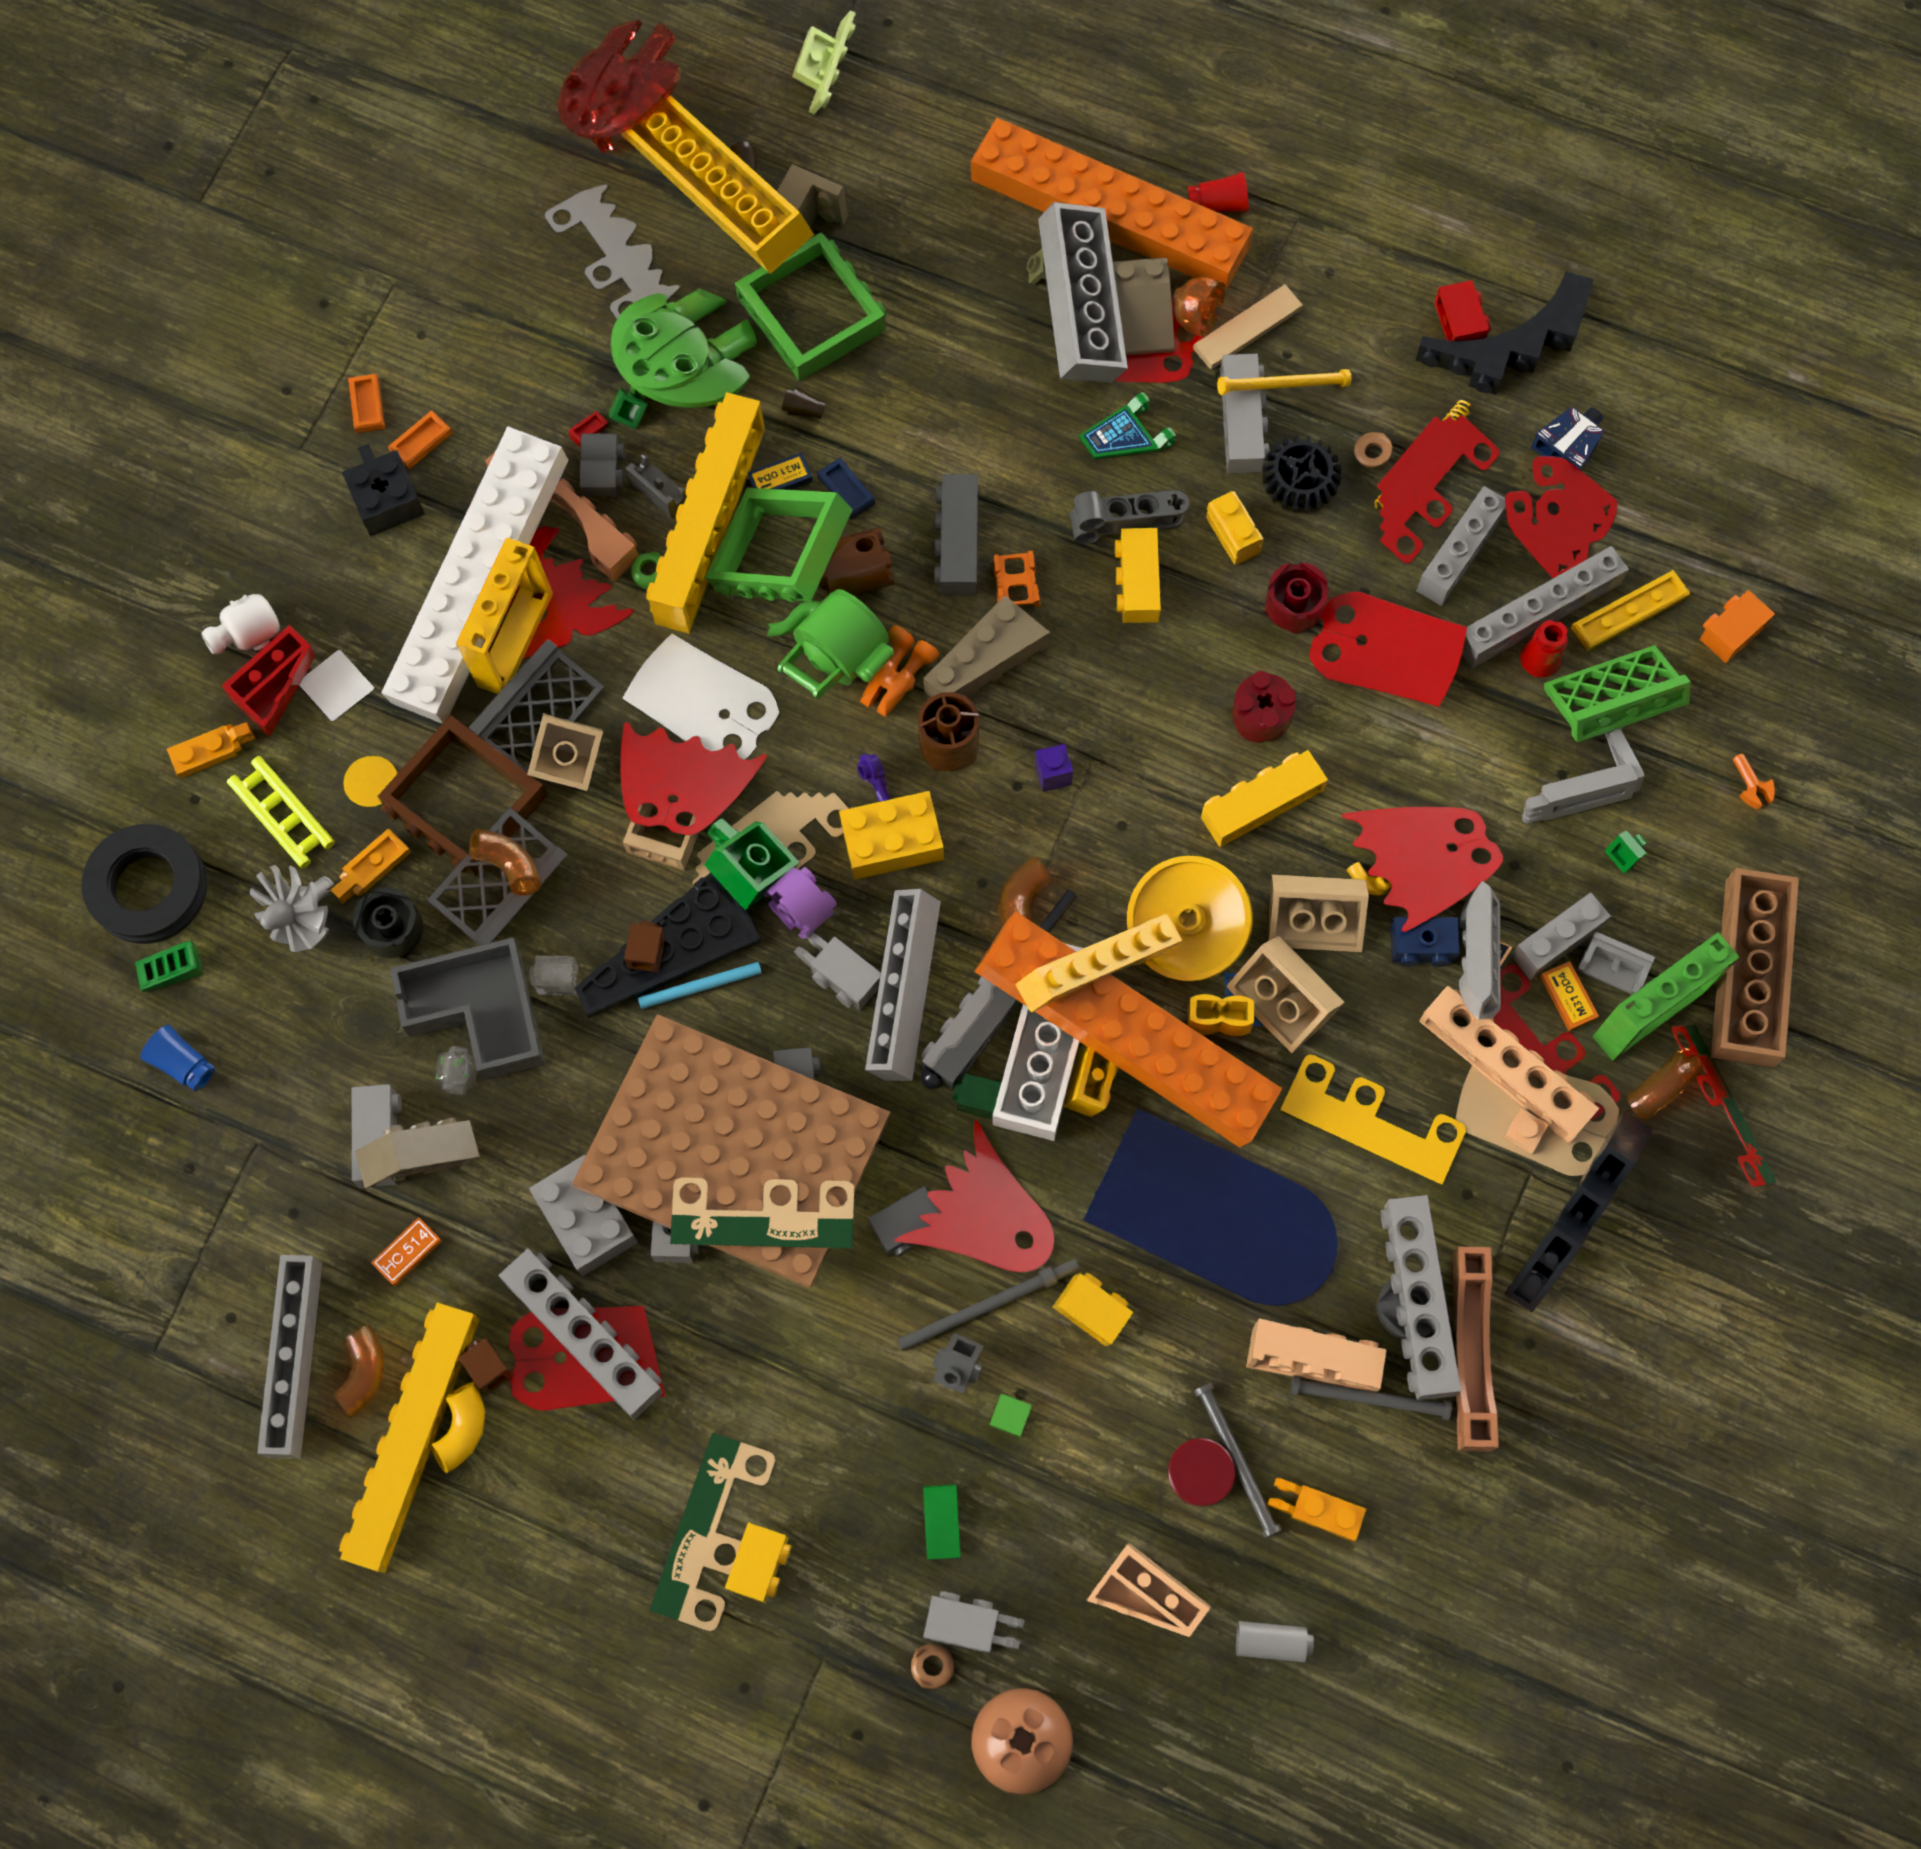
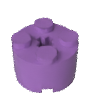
(800, 901)

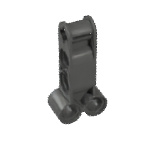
(1093, 514)

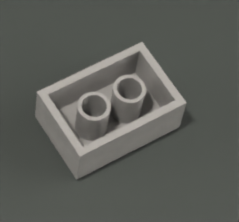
(584, 1224)

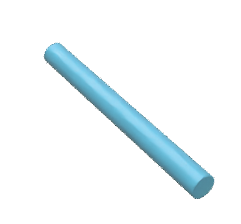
(699, 985)

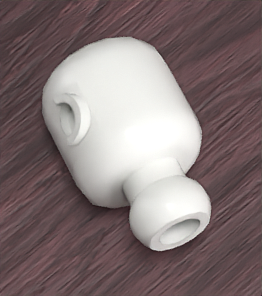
(244, 623)

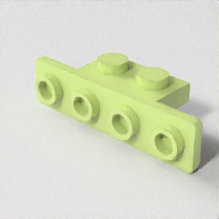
(820, 58)

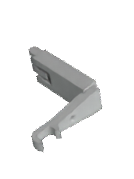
(1589, 789)

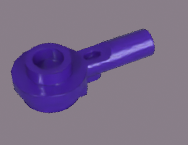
(872, 771)

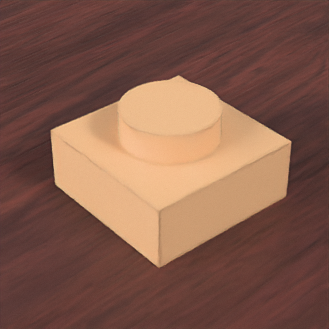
(1526, 1130)

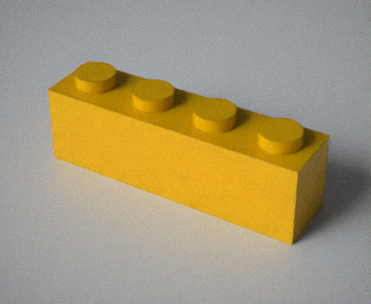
(1263, 798)

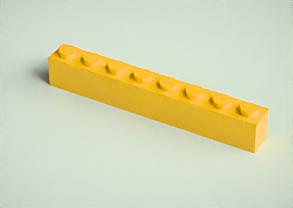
(408, 1441)

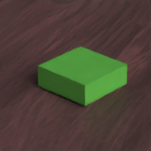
(1010, 1415)

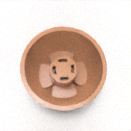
(993, 1749)

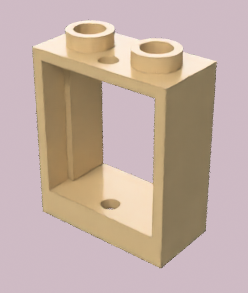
(655, 850)

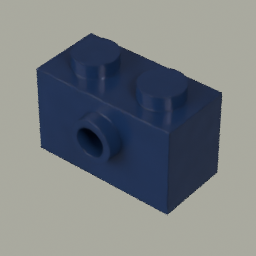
(1430, 942)

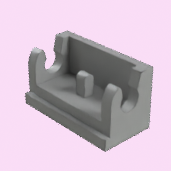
(1615, 963)

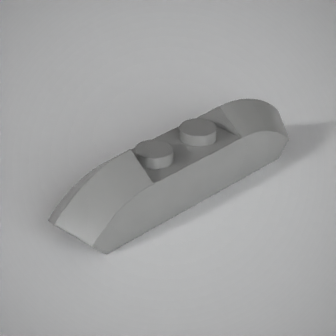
(1481, 965)

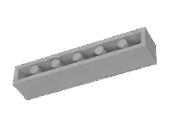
(903, 985)
(290, 1357)

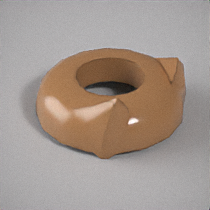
(1369, 440)
(917, 1670)

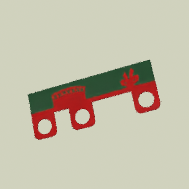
(1724, 1097)

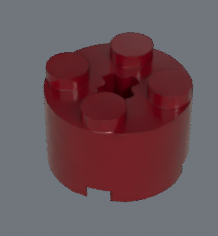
(1296, 596)
(1278, 702)

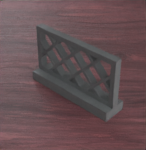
(521, 686)
(511, 903)

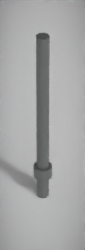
(1046, 1278)

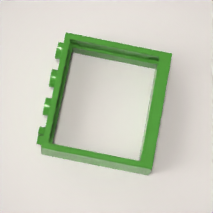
(833, 348)
(802, 585)
(1665, 996)

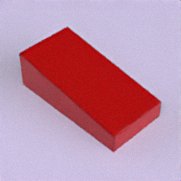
(591, 425)

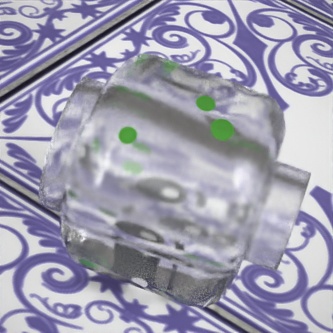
(455, 1071)

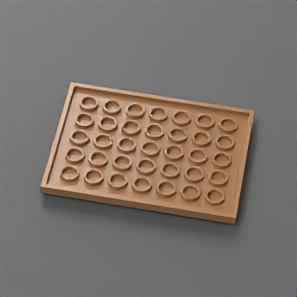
(736, 1122)

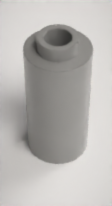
(1273, 1641)

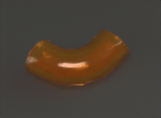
(507, 856)
(1021, 888)
(1664, 1085)
(365, 1373)

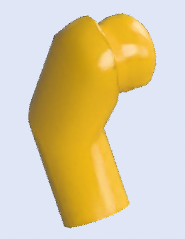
(1375, 885)

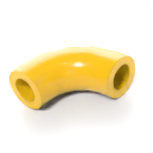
(465, 1427)

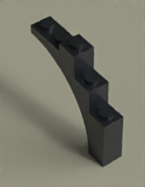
(1518, 348)

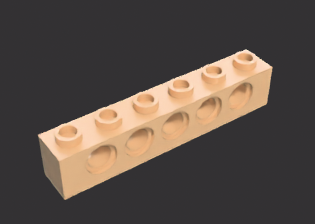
(1513, 1081)

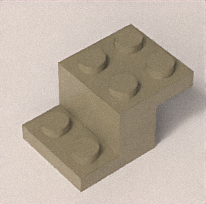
(814, 196)

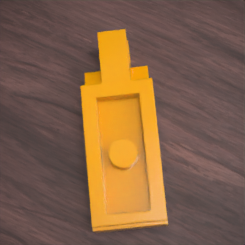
(209, 748)
(370, 866)

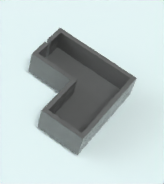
(479, 988)

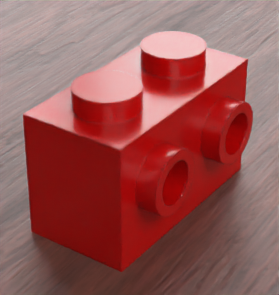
(1461, 312)

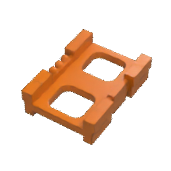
(1026, 579)

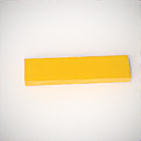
(1630, 610)

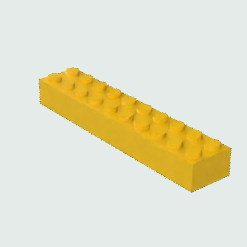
(721, 184)

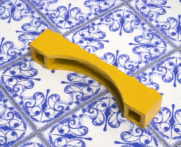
(1096, 961)

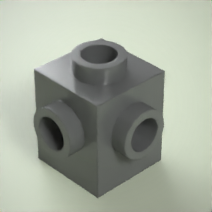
(958, 1363)

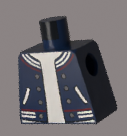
(1570, 436)

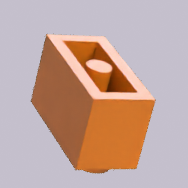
(1736, 625)

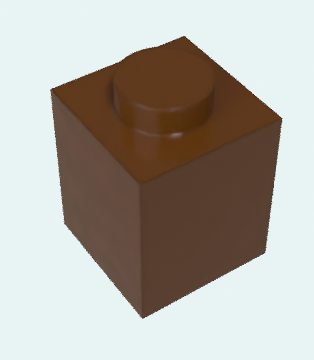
(645, 946)
(485, 1366)

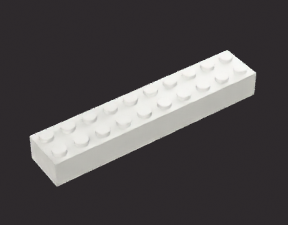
(505, 505)

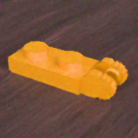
(1320, 1510)

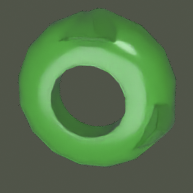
(640, 579)

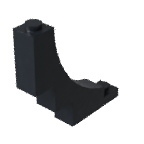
(1580, 1212)

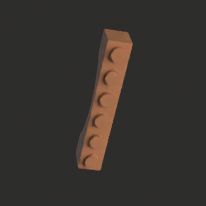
(608, 547)
(1471, 1309)

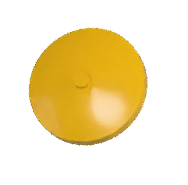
(1206, 910)

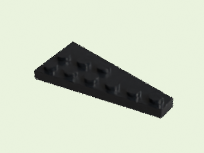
(698, 932)

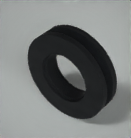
(126, 847)

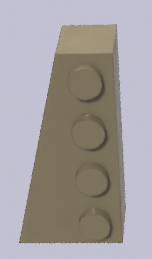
(988, 650)

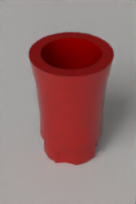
(1222, 195)
(1544, 651)

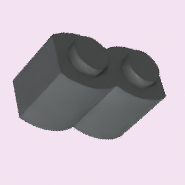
(600, 465)

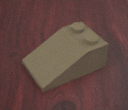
(1145, 305)

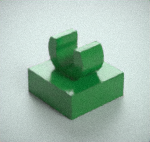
(1626, 850)

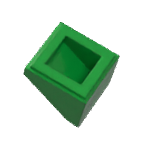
(627, 408)

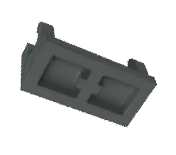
(656, 486)

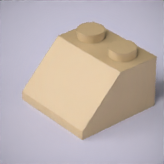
(565, 752)

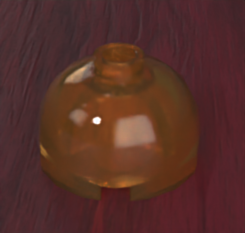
(1197, 303)

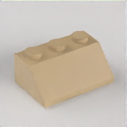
(1318, 912)
(1285, 993)

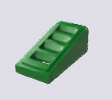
(191, 970)

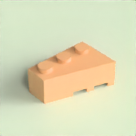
(1149, 1593)

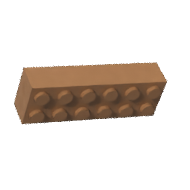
(1756, 989)

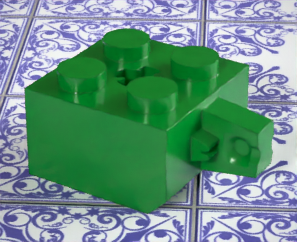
(747, 860)

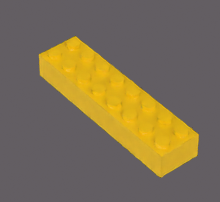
(706, 512)

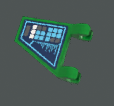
(1124, 434)

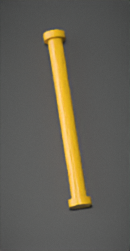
(1226, 385)

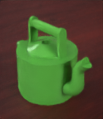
(838, 639)

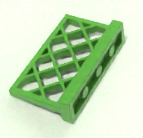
(1625, 707)

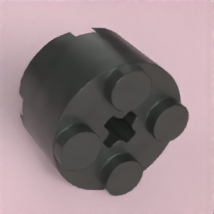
(380, 908)

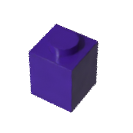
(1053, 767)

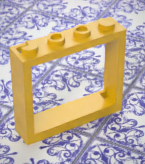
(514, 566)

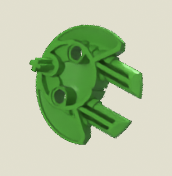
(672, 359)

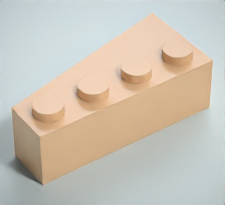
(1316, 1356)

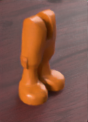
(899, 682)

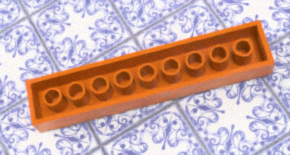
(1136, 212)
(1138, 1037)

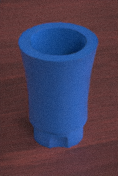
(177, 1058)

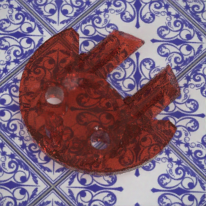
(613, 95)

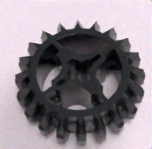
(1311, 487)

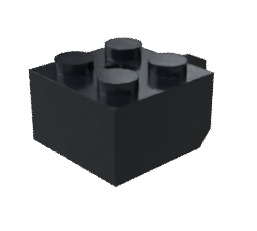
(382, 491)

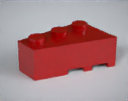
(271, 679)

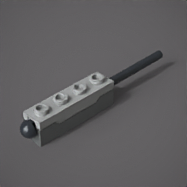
(976, 1024)

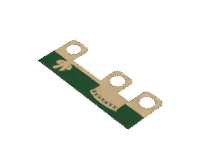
(771, 1227)
(697, 1534)

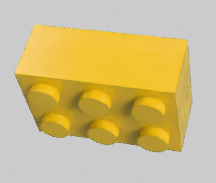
(891, 835)

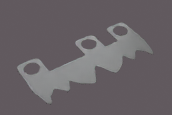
(611, 235)

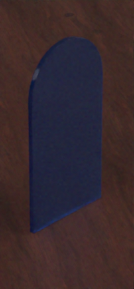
(1215, 1214)

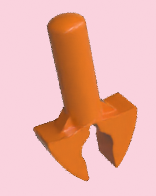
(1753, 784)

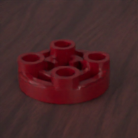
(1201, 1472)

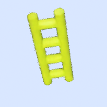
(280, 794)

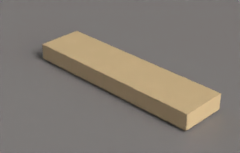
(1248, 326)

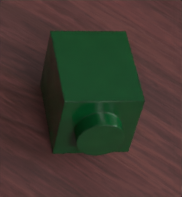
(976, 1096)

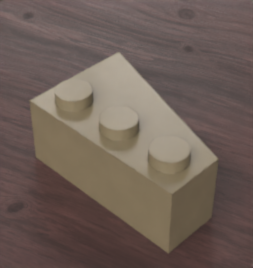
(417, 1151)

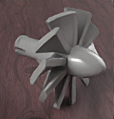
(293, 909)

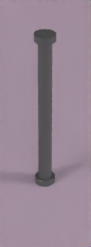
(1371, 1397)
(1240, 1464)

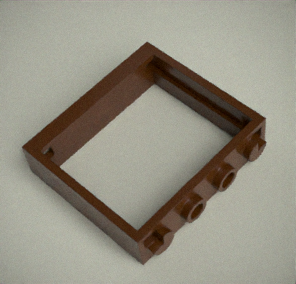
(451, 729)

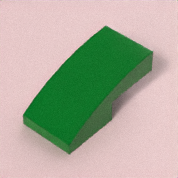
(941, 1521)

